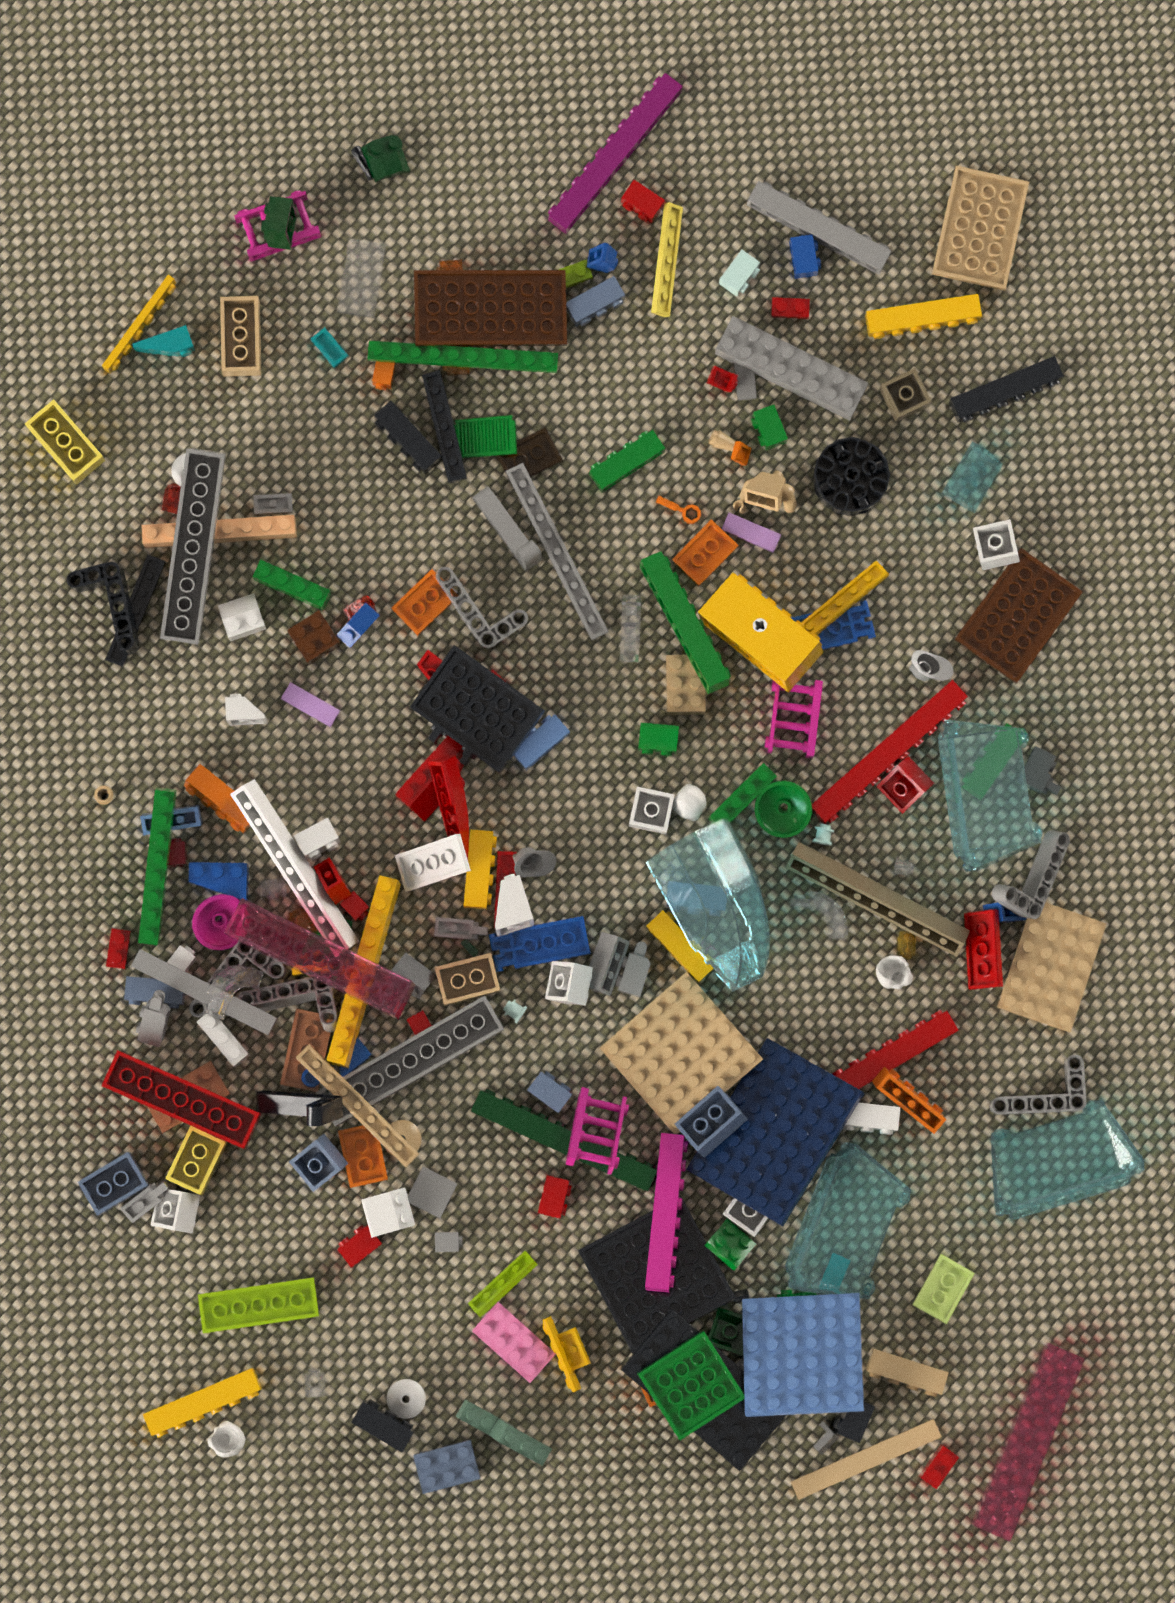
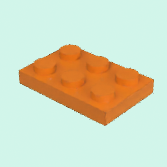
(705, 552)
(423, 603)
(363, 1156)

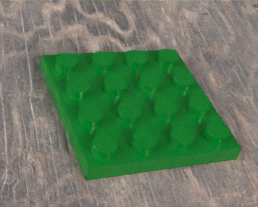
(691, 1385)

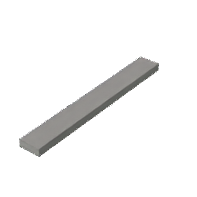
(198, 989)

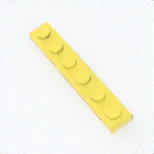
(667, 259)

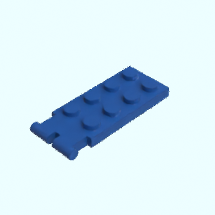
(846, 627)
(541, 944)

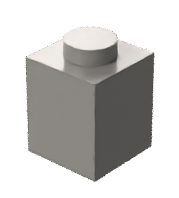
(448, 1241)

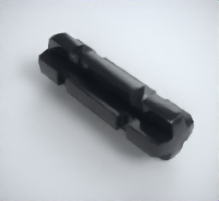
(358, 154)

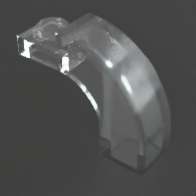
(630, 628)
(830, 909)
(227, 984)

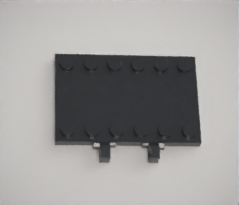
(476, 710)

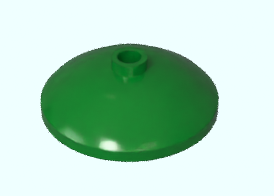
(780, 821)

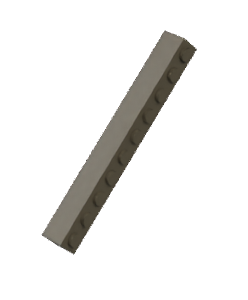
(877, 899)

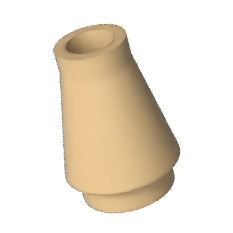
(721, 441)
(102, 790)

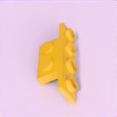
(569, 1351)

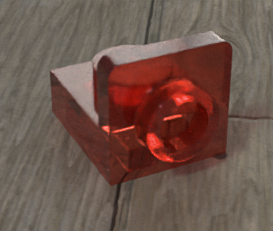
(171, 498)
(352, 608)

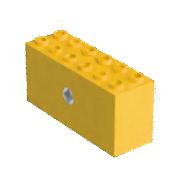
(761, 631)

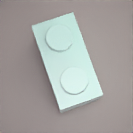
(739, 273)

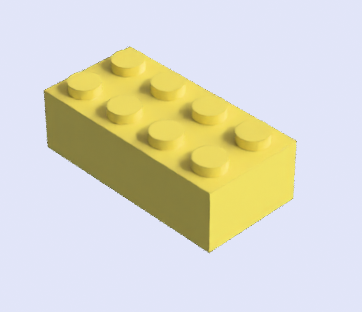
(65, 442)

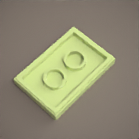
(943, 1288)

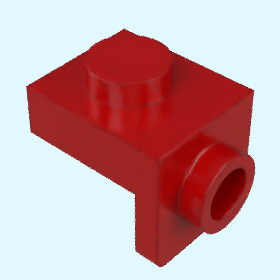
(722, 379)

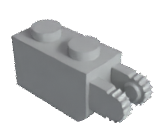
(635, 971)
(154, 1020)

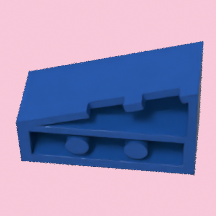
(221, 877)

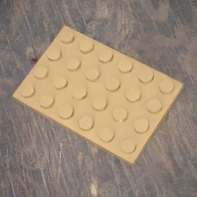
(980, 228)
(1052, 967)

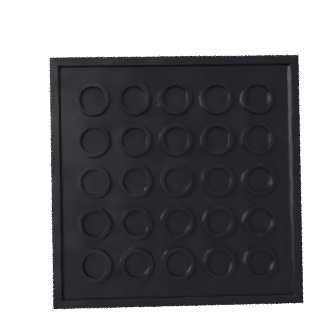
(620, 1271)

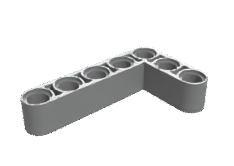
(524, 551)
(475, 613)
(1037, 887)
(243, 957)
(296, 997)
(1047, 1100)

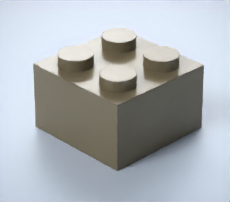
(905, 395)

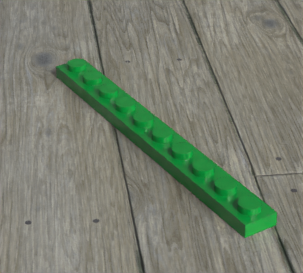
(463, 357)

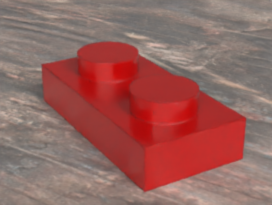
(790, 308)
(118, 948)

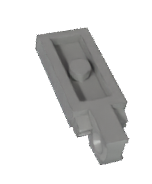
(458, 929)
(144, 1200)

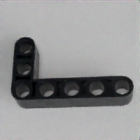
(115, 600)
(316, 1107)

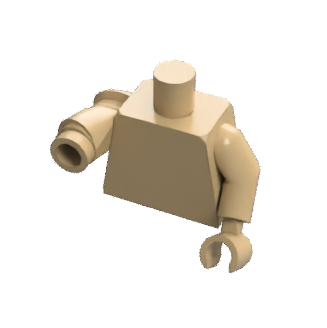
(767, 492)

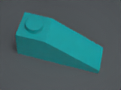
(170, 343)

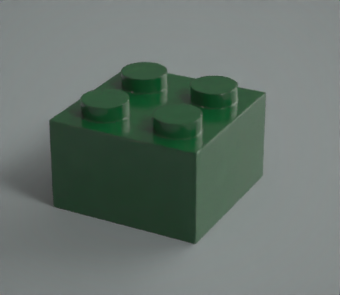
(279, 222)

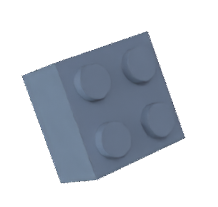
(318, 1162)

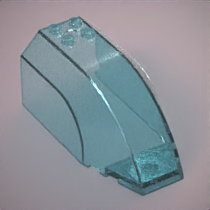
(717, 901)

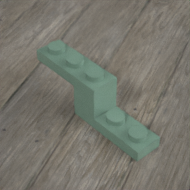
(503, 1432)

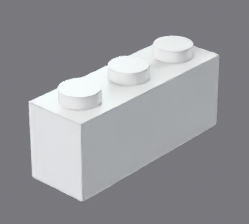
(223, 1039)

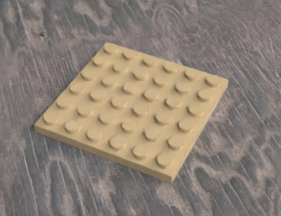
(680, 1051)

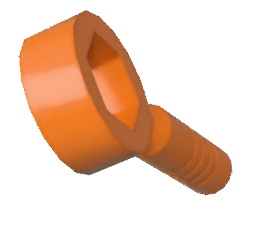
(674, 506)

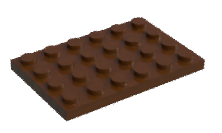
(1018, 616)

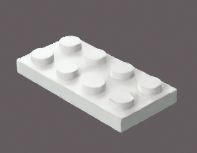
(432, 862)

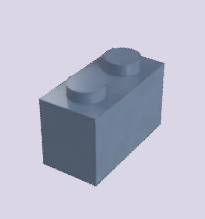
(549, 1091)

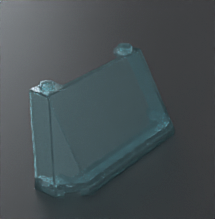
(986, 792)
(1061, 1162)
(845, 1225)

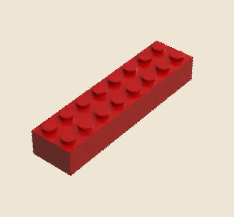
(181, 1099)

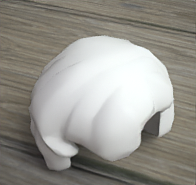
(689, 802)
(894, 972)
(227, 1439)

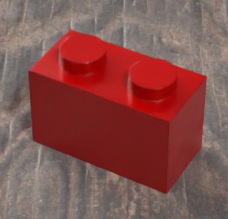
(642, 201)
(332, 880)
(554, 1196)
(359, 1246)
(938, 1466)

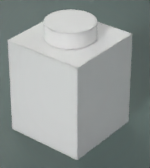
(183, 958)

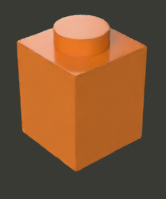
(383, 375)

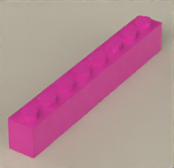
(665, 1212)

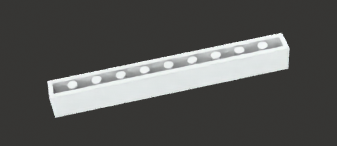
(293, 865)

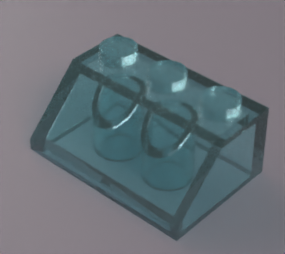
(972, 477)

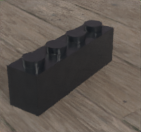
(408, 437)

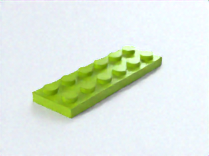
(258, 1305)

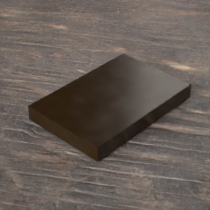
(535, 452)

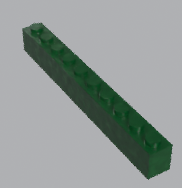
(558, 1138)

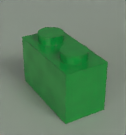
(769, 427)

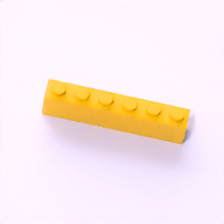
(923, 316)
(201, 1402)

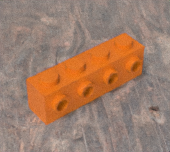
(216, 795)
(905, 1097)

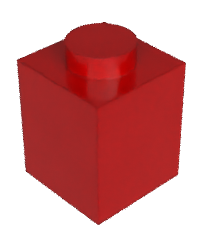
(355, 907)

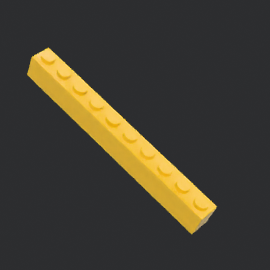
(371, 949)

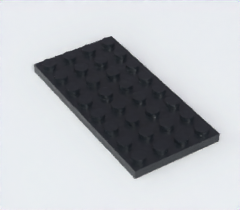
(729, 1433)

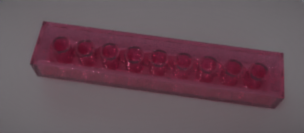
(320, 958)
(1027, 1441)

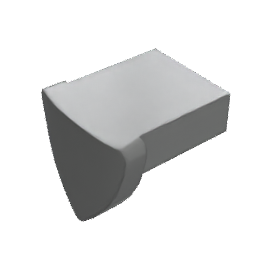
(826, 1440)

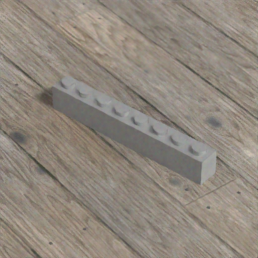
(825, 230)

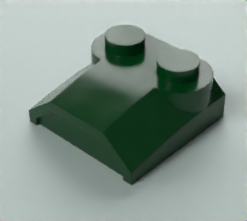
(385, 157)
(727, 1332)

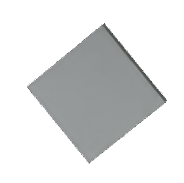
(431, 1192)

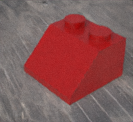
(905, 784)

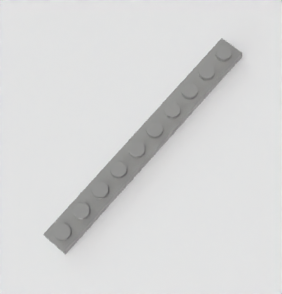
(557, 551)

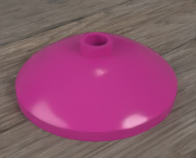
(211, 931)

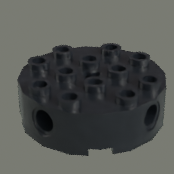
(854, 458)

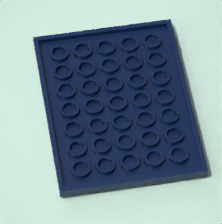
(789, 1130)

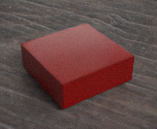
(419, 1022)

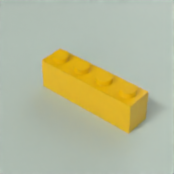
(480, 863)
(675, 942)

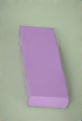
(751, 532)
(310, 704)

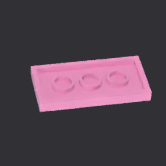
(513, 1342)

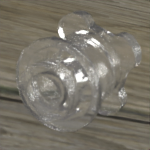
(903, 867)

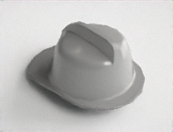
(930, 666)
(533, 863)

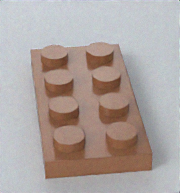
(305, 1031)
(204, 1076)

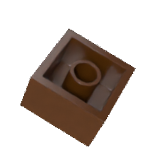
(314, 637)

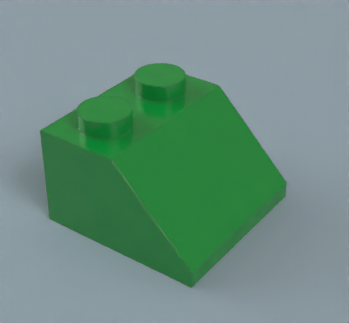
(658, 739)

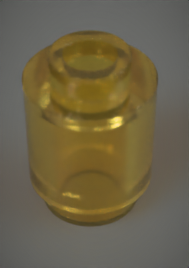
(906, 945)

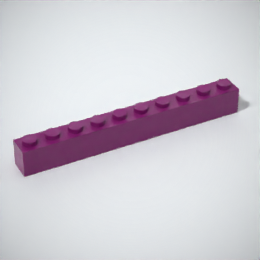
(615, 153)

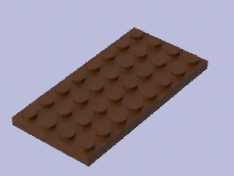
(490, 308)

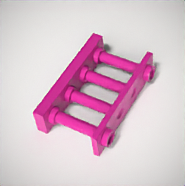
(259, 251)
(809, 728)
(581, 1118)

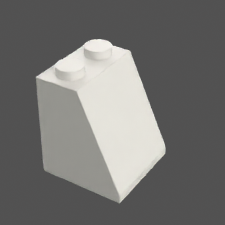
(513, 907)

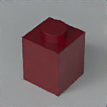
(178, 853)

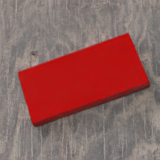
(983, 949)

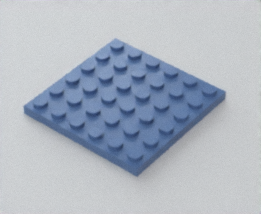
(802, 1355)

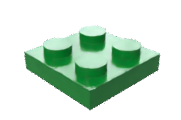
(730, 1244)

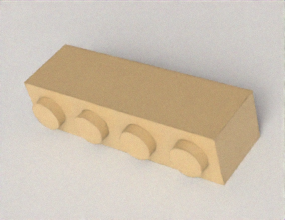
(906, 1371)

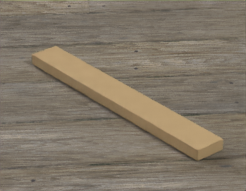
(357, 1105)
(865, 1459)

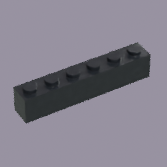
(1006, 389)

